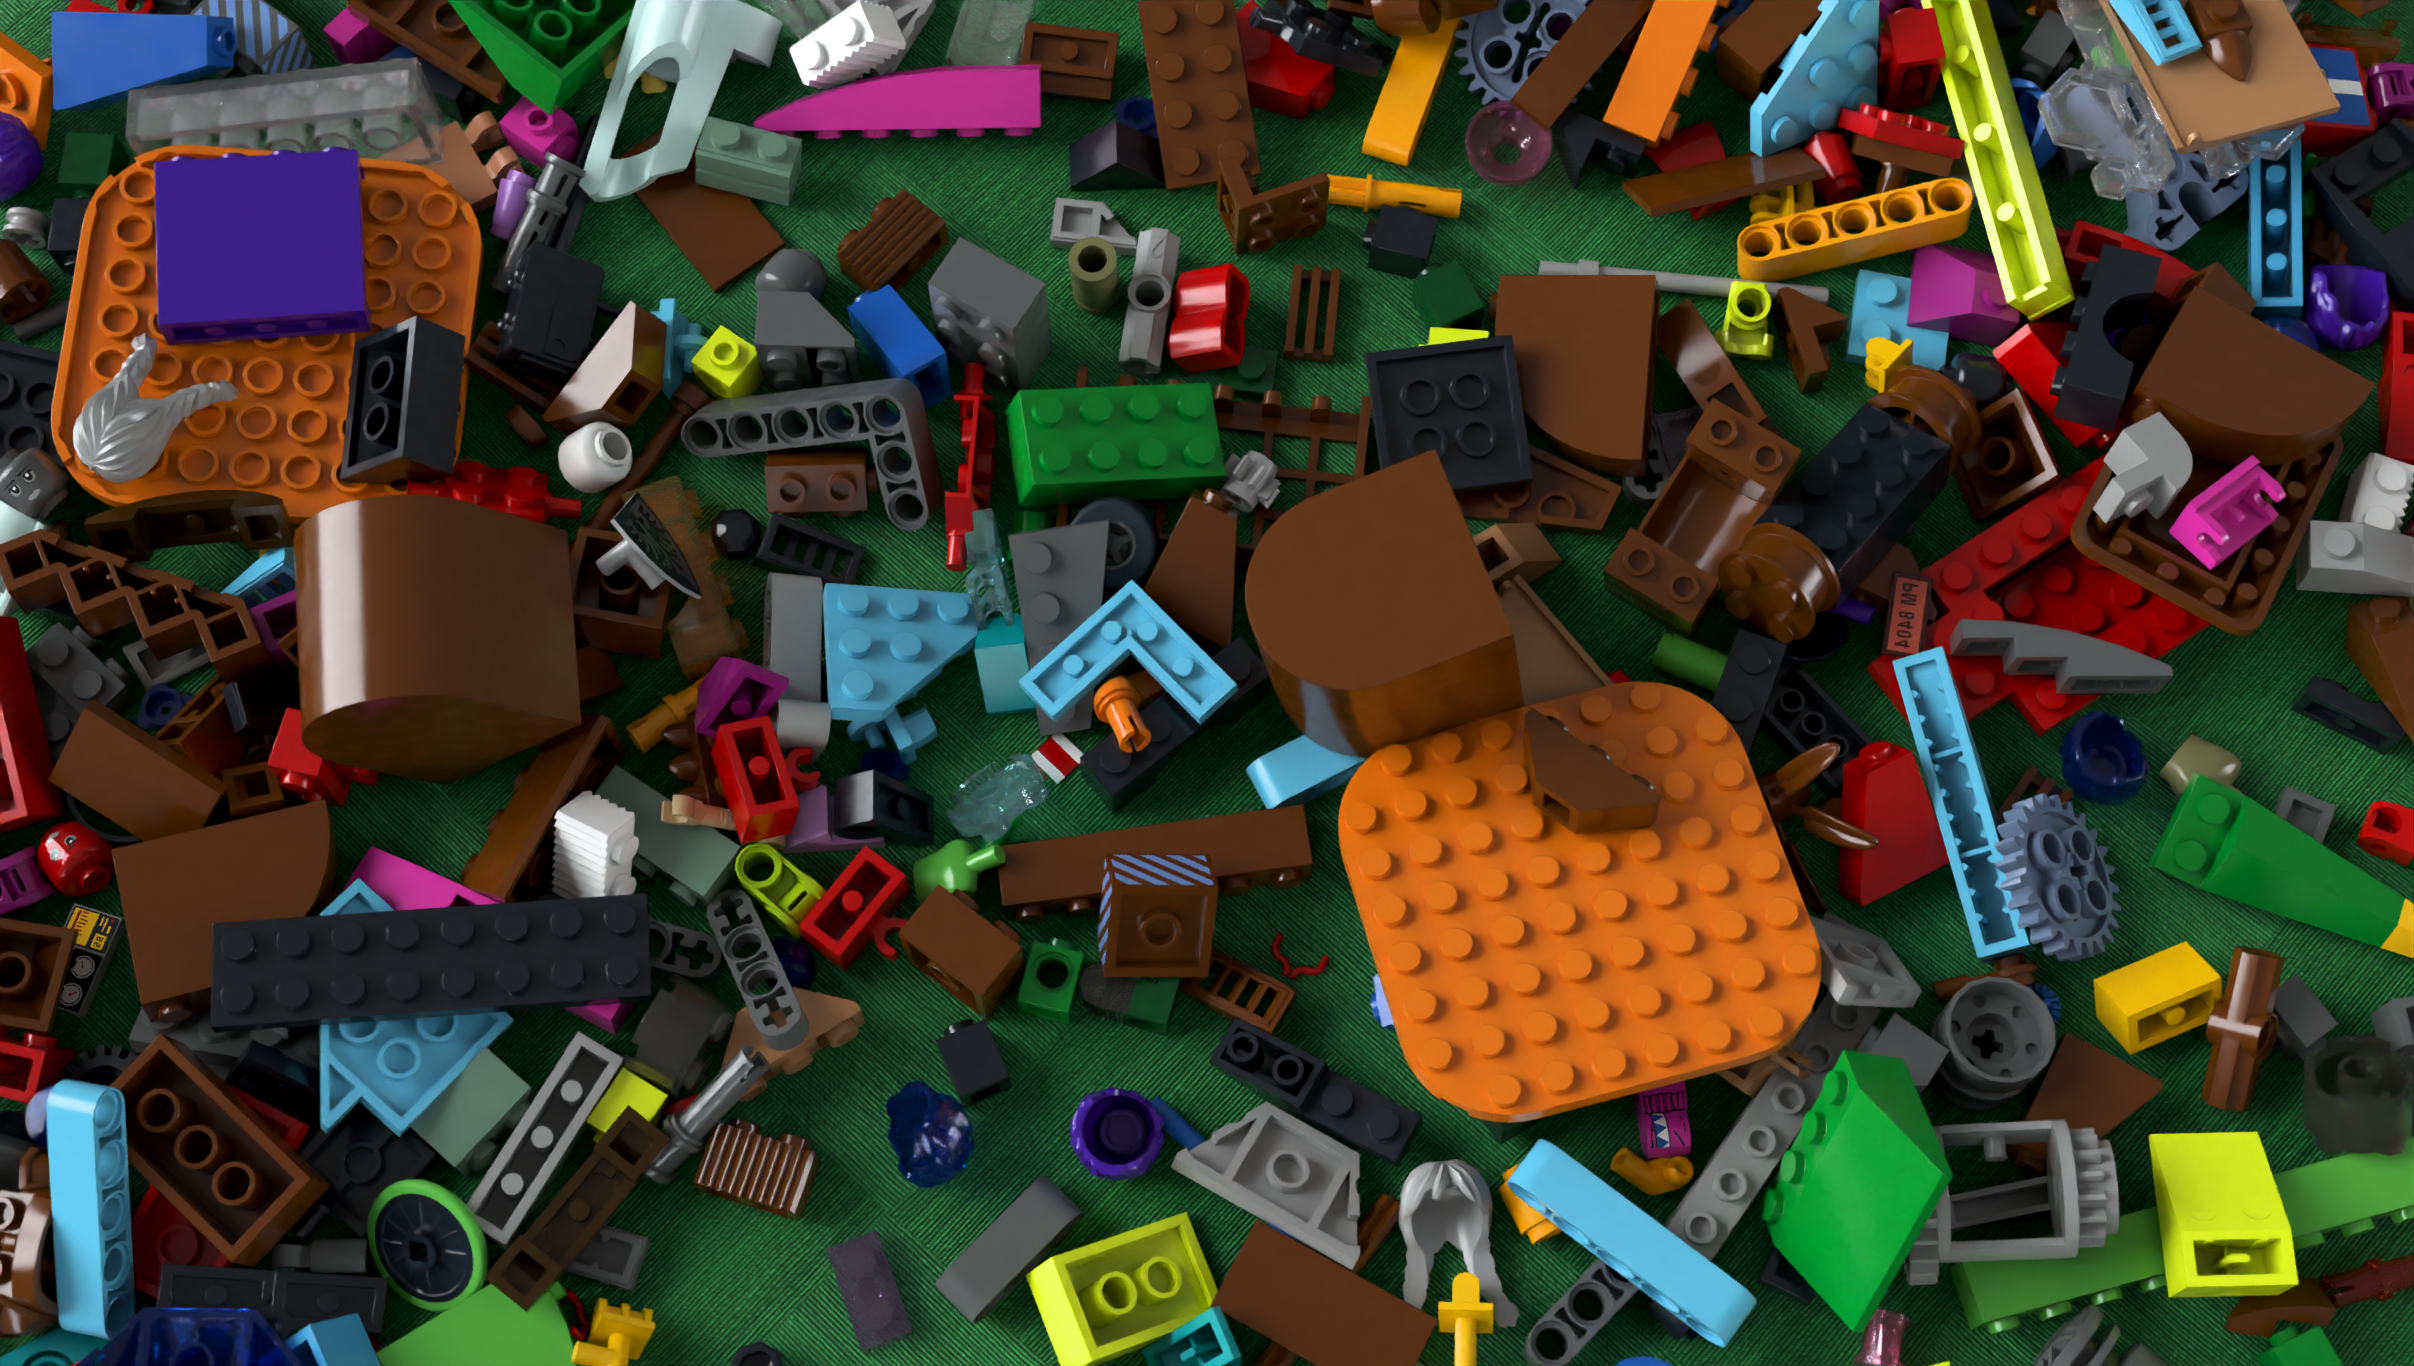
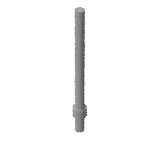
(1676, 281)

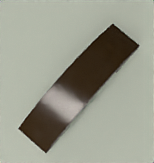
(192, 520)
(579, 1210)

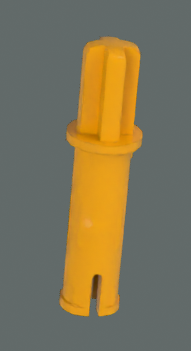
(1373, 193)

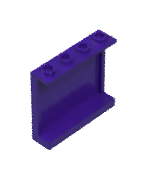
(260, 246)

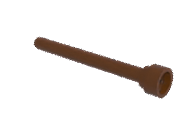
(686, 402)

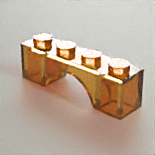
(703, 626)

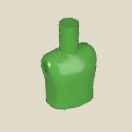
(954, 868)

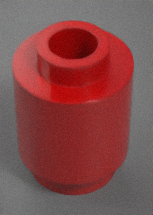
(1840, 166)

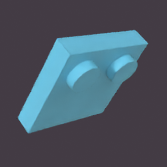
(1882, 311)

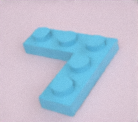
(1120, 628)

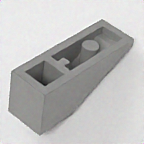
(2355, 559)

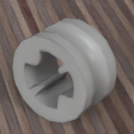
(26, 227)

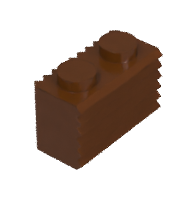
(892, 243)
(758, 1169)

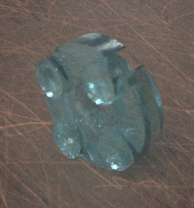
(996, 797)

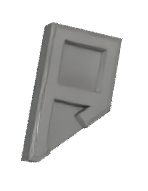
(1083, 219)

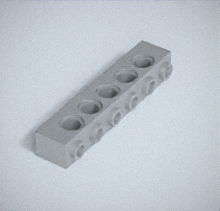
(1766, 1129)

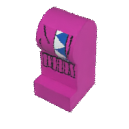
(1663, 1121)

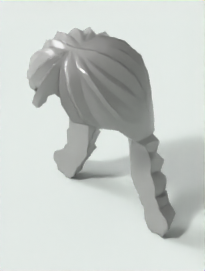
(125, 433)
(1455, 1206)

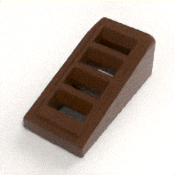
(1264, 984)

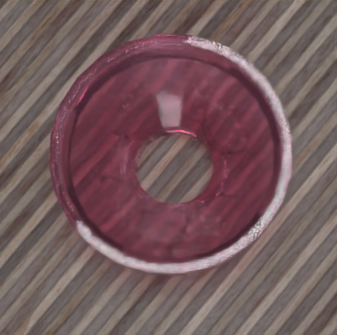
(1506, 124)

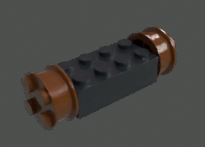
(1850, 504)

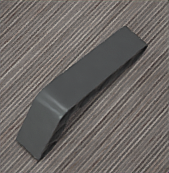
(829, 425)

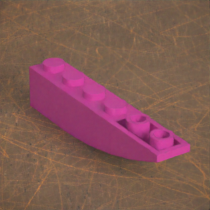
(920, 101)
(413, 887)

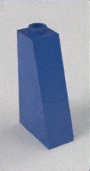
(110, 53)

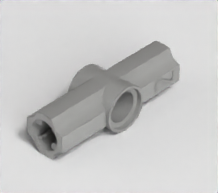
(1147, 325)

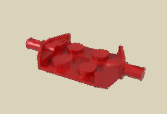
(976, 476)

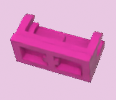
(2228, 513)

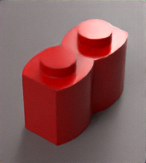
(1209, 318)

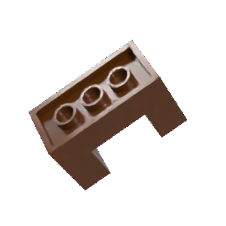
(1701, 515)

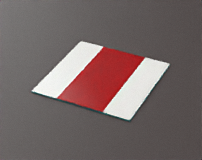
(1057, 757)

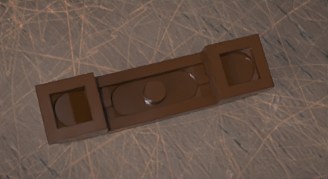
(1577, 58)

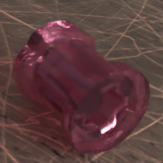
(1882, 1339)

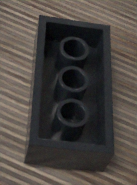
(1805, 717)

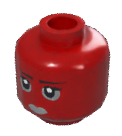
(75, 859)

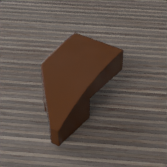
(2299, 1304)

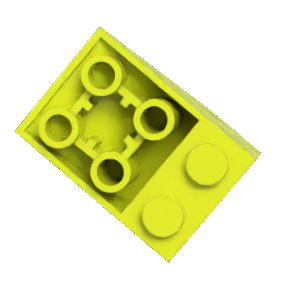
(2220, 1216)

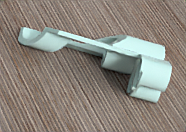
(682, 45)

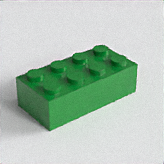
(1113, 442)

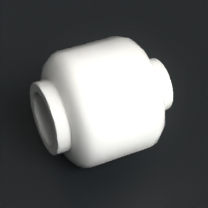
(595, 457)

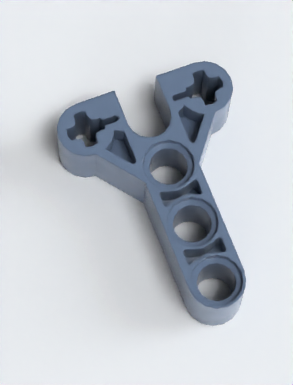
(2183, 201)

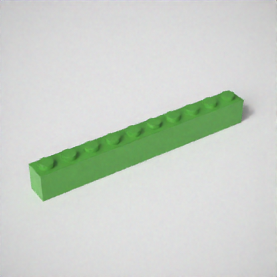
(2316, 1199)

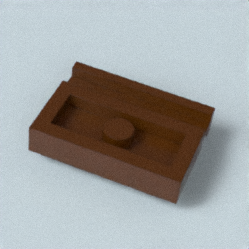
(1072, 61)

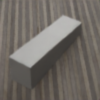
(1999, 1204)

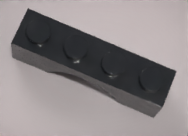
(2097, 375)
(1122, 776)

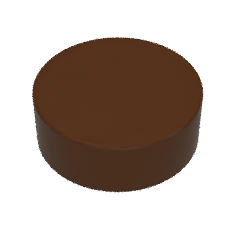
(526, 427)

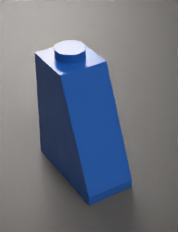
(900, 343)

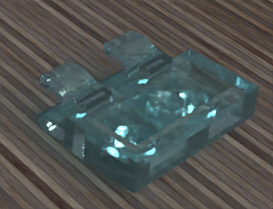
(990, 569)

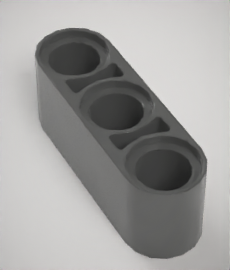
(1009, 1249)
(1567, 1326)

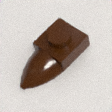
(2224, 33)

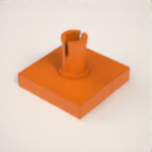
(26, 87)

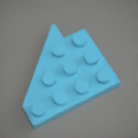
(395, 1064)

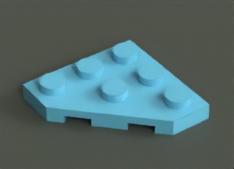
(1819, 76)
(889, 644)

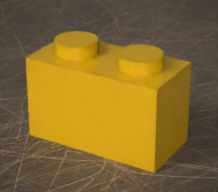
(2157, 997)

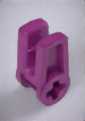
(2391, 90)
(22, 881)

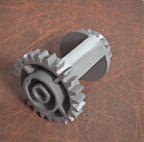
(2079, 1192)

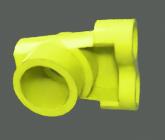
(1743, 334)

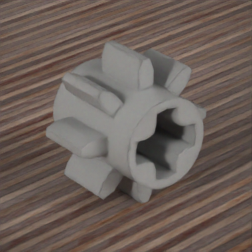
(1250, 481)

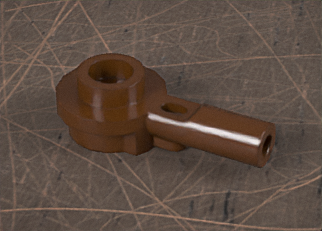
(2009, 967)

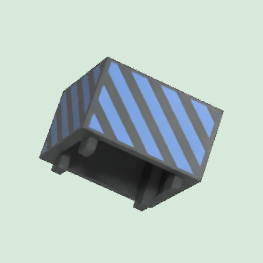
(264, 36)

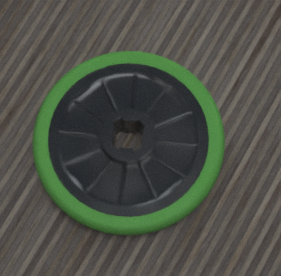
(427, 1244)

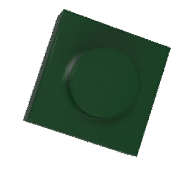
(1253, 374)

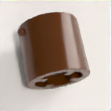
(22, 284)

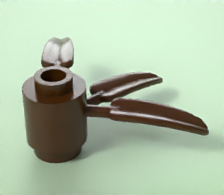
(1787, 794)

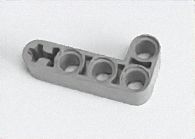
(794, 650)

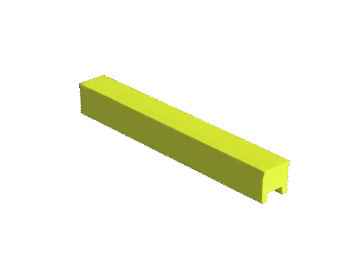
(2000, 160)

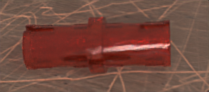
(2373, 1280)

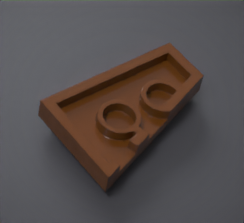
(1557, 498)

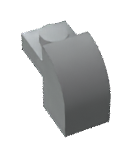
(2149, 469)

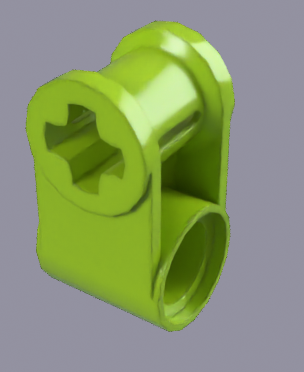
(784, 895)

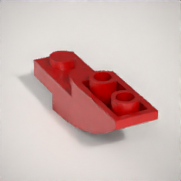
(2086, 243)
(2396, 386)

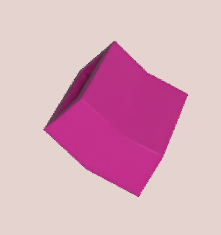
(356, 41)

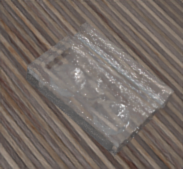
(989, 32)

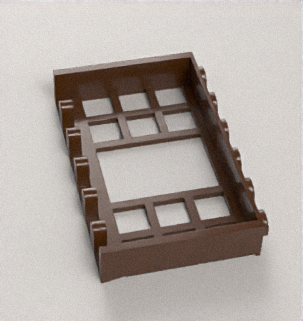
(1268, 420)

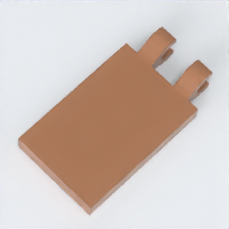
(462, 166)

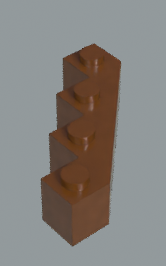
(113, 592)

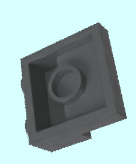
(69, 678)

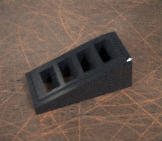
(796, 531)

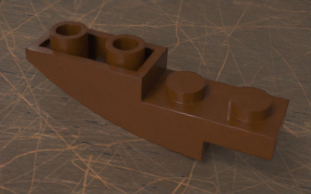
(1706, 365)

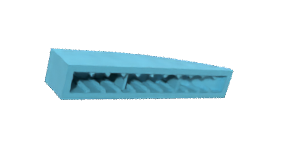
(1961, 802)

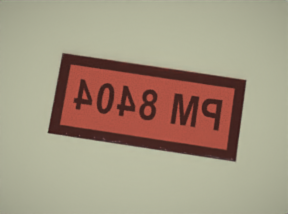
(1907, 614)

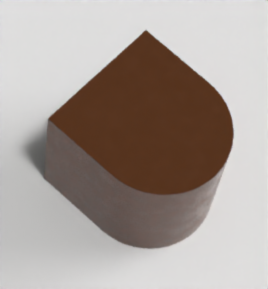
(1380, 613)
(432, 635)

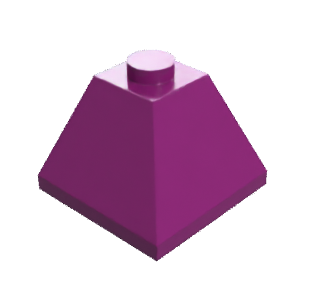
(1959, 295)

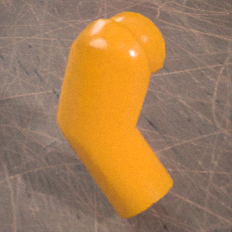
(1654, 1175)

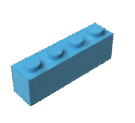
(2275, 235)

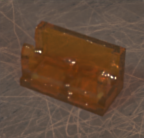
(2372, 45)

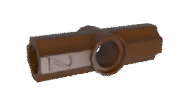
(2242, 1028)

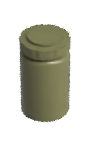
(1094, 275)

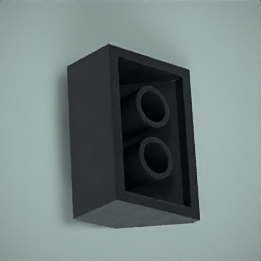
(403, 404)

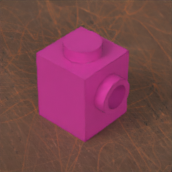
(534, 132)

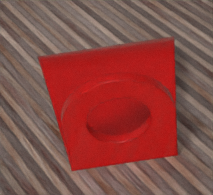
(1688, 148)

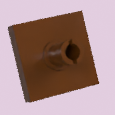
(1898, 161)

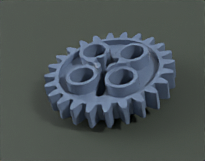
(1491, 30)
(2057, 877)

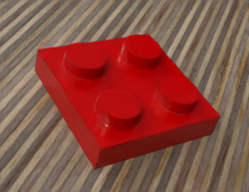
(1901, 129)

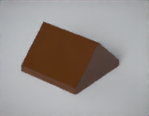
(2008, 463)

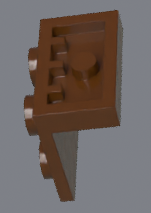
(1262, 219)

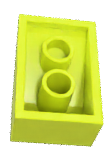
(1122, 1291)

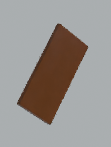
(1721, 180)
(711, 227)
(1318, 1306)

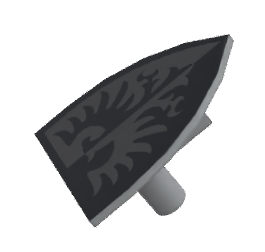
(648, 549)

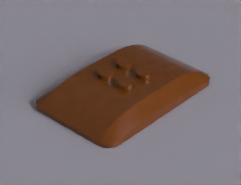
(2240, 587)

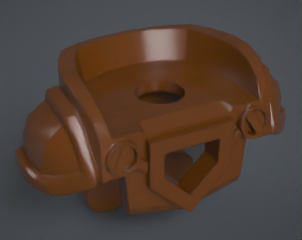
(26, 1276)

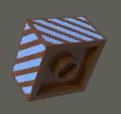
(1157, 915)

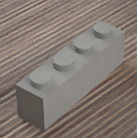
(543, 1140)

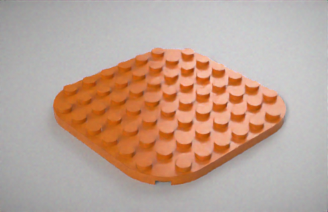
(293, 391)
(1568, 963)

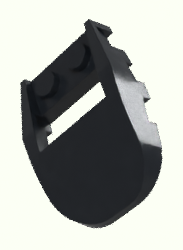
(2352, 179)

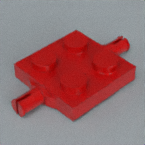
(511, 490)

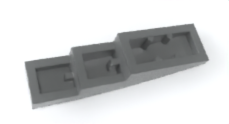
(2076, 660)

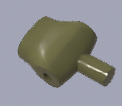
(2201, 758)

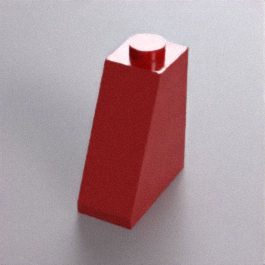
(1280, 77)
(2032, 360)
(1890, 802)

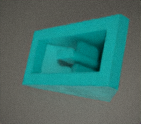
(1001, 664)
(1197, 1343)

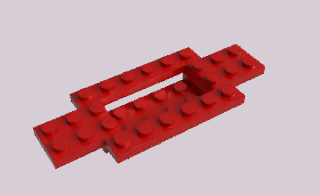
(2057, 593)

